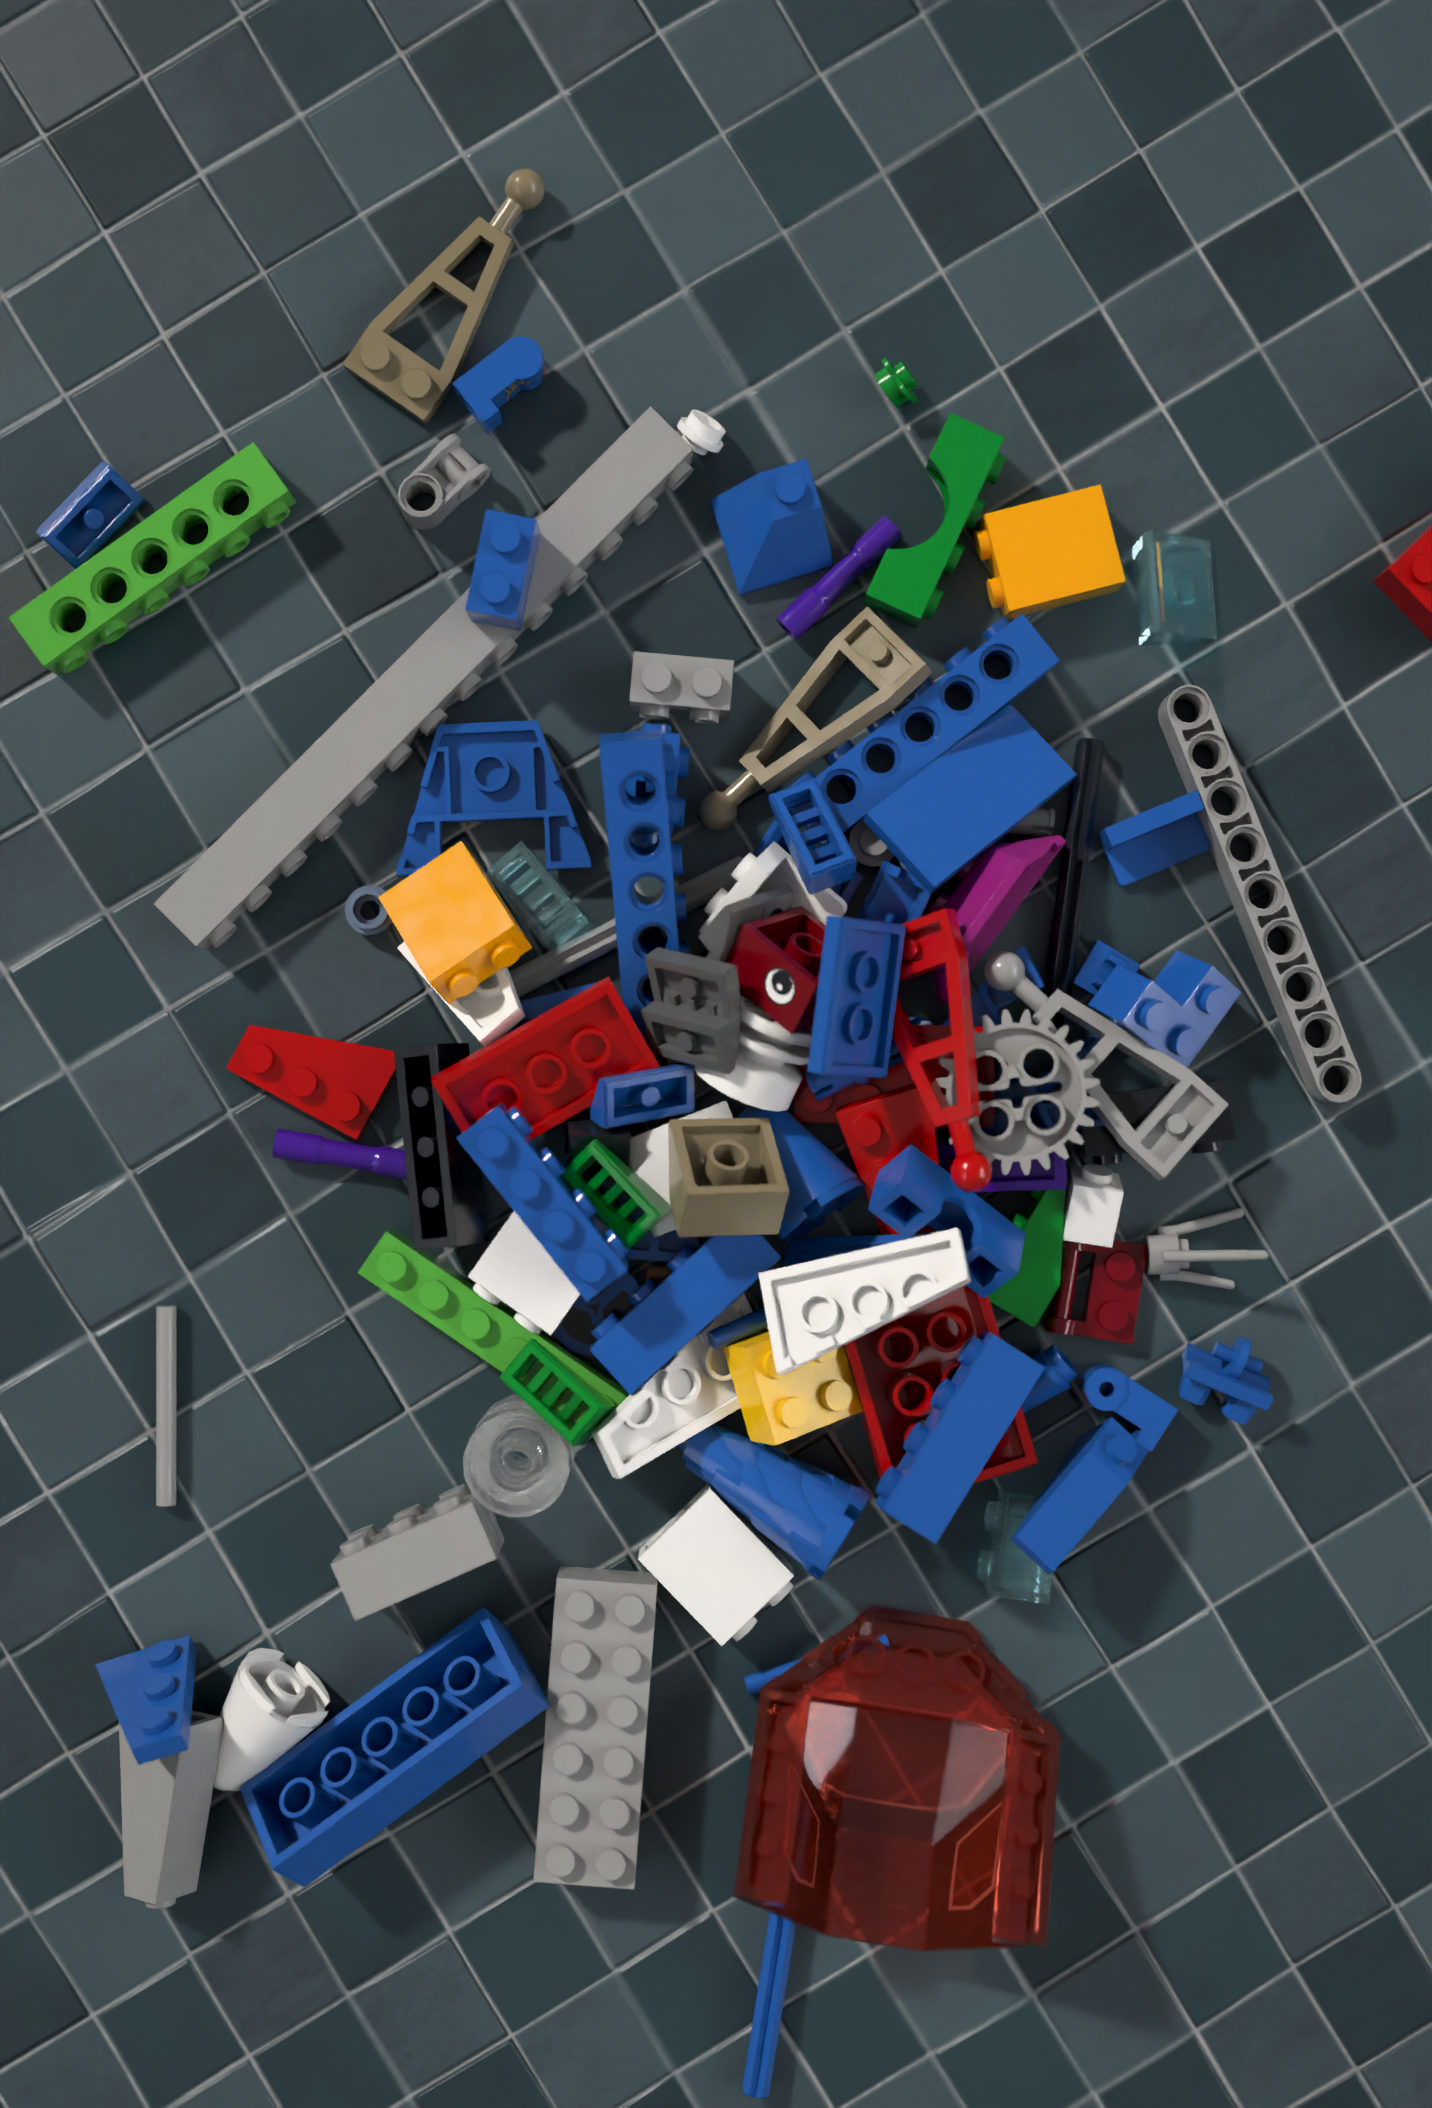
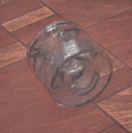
(509, 1482)

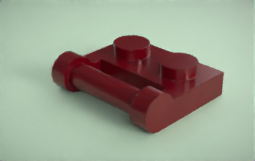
(1111, 1291)

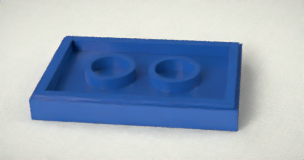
(856, 997)

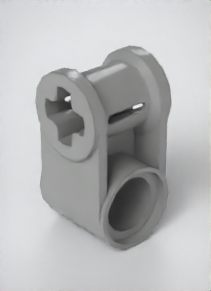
(448, 476)

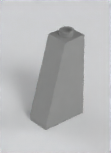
(167, 1815)

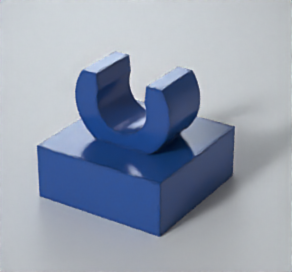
(1098, 966)

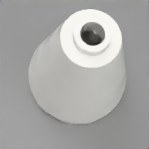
(266, 1715)

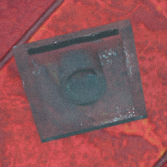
(1173, 589)

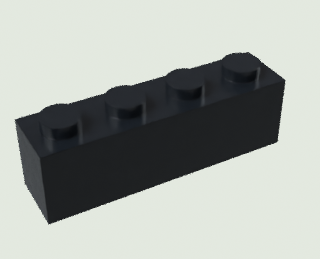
(441, 1174)

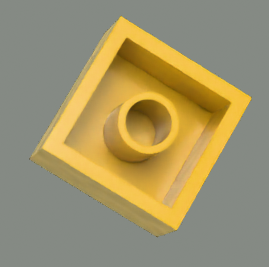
(789, 1404)

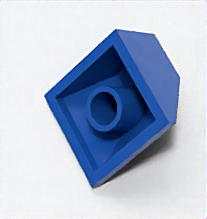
(773, 527)

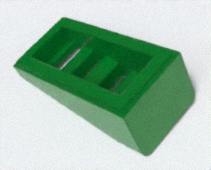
(640, 1192)
(560, 1421)

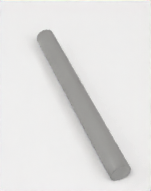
(166, 1405)

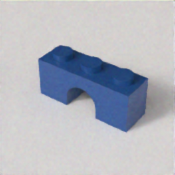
(920, 1192)

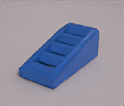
(824, 865)

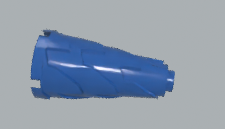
(782, 1496)

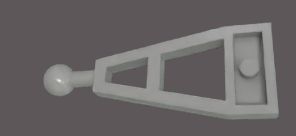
(1178, 1117)

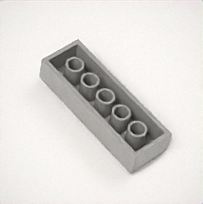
(596, 1727)

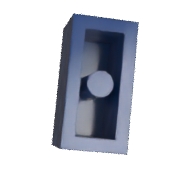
(503, 570)

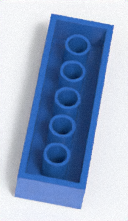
(393, 1748)

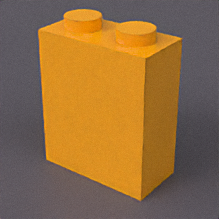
(1049, 552)
(455, 923)

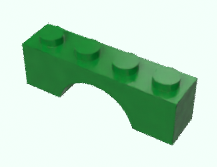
(959, 466)

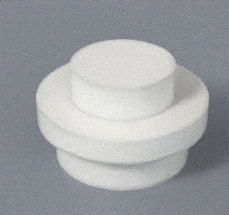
(701, 432)

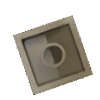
(725, 1177)

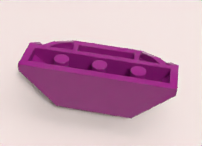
(990, 895)

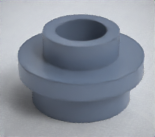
(354, 913)

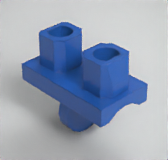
(1230, 1372)

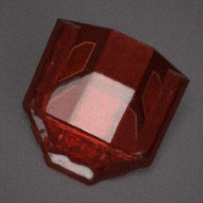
(902, 1792)

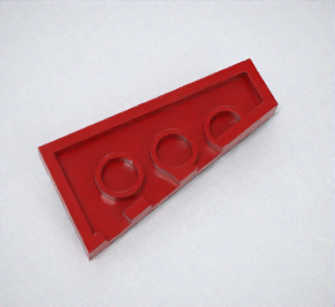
(881, 1129)

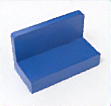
(1155, 839)

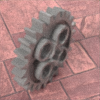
(1022, 1138)

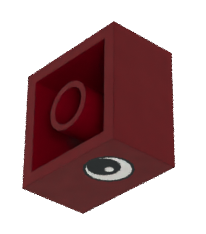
(781, 965)

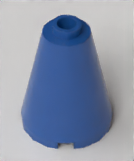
(813, 1174)

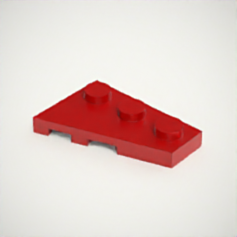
(317, 1074)

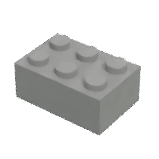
(416, 1551)

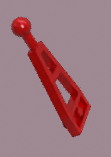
(930, 945)

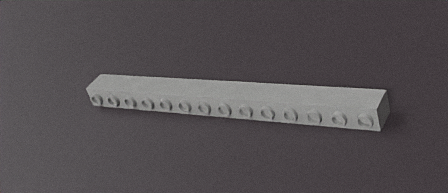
(420, 688)

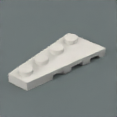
(847, 1295)
(673, 1403)

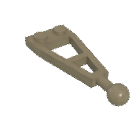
(396, 369)
(878, 656)

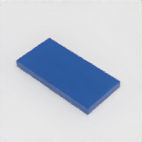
(969, 798)

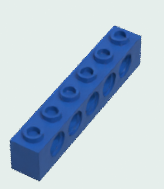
(1027, 662)
(622, 758)

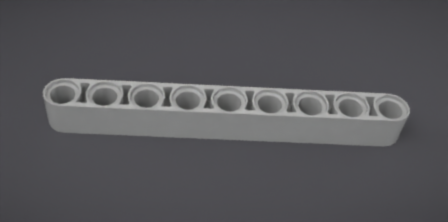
(1278, 912)

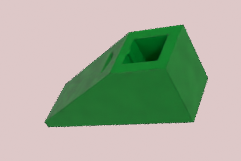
(1040, 1264)

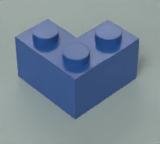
(1174, 1010)

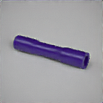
(862, 556)
(318, 1150)

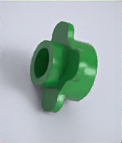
(897, 382)

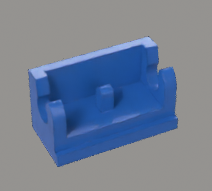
(894, 896)

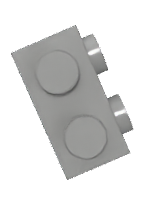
(681, 687)

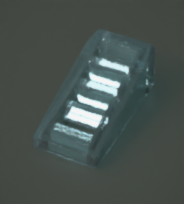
(563, 927)

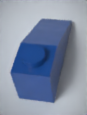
(1079, 1493)

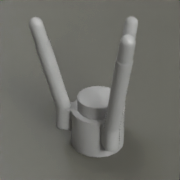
(1169, 1254)

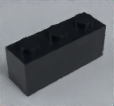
(1136, 1106)

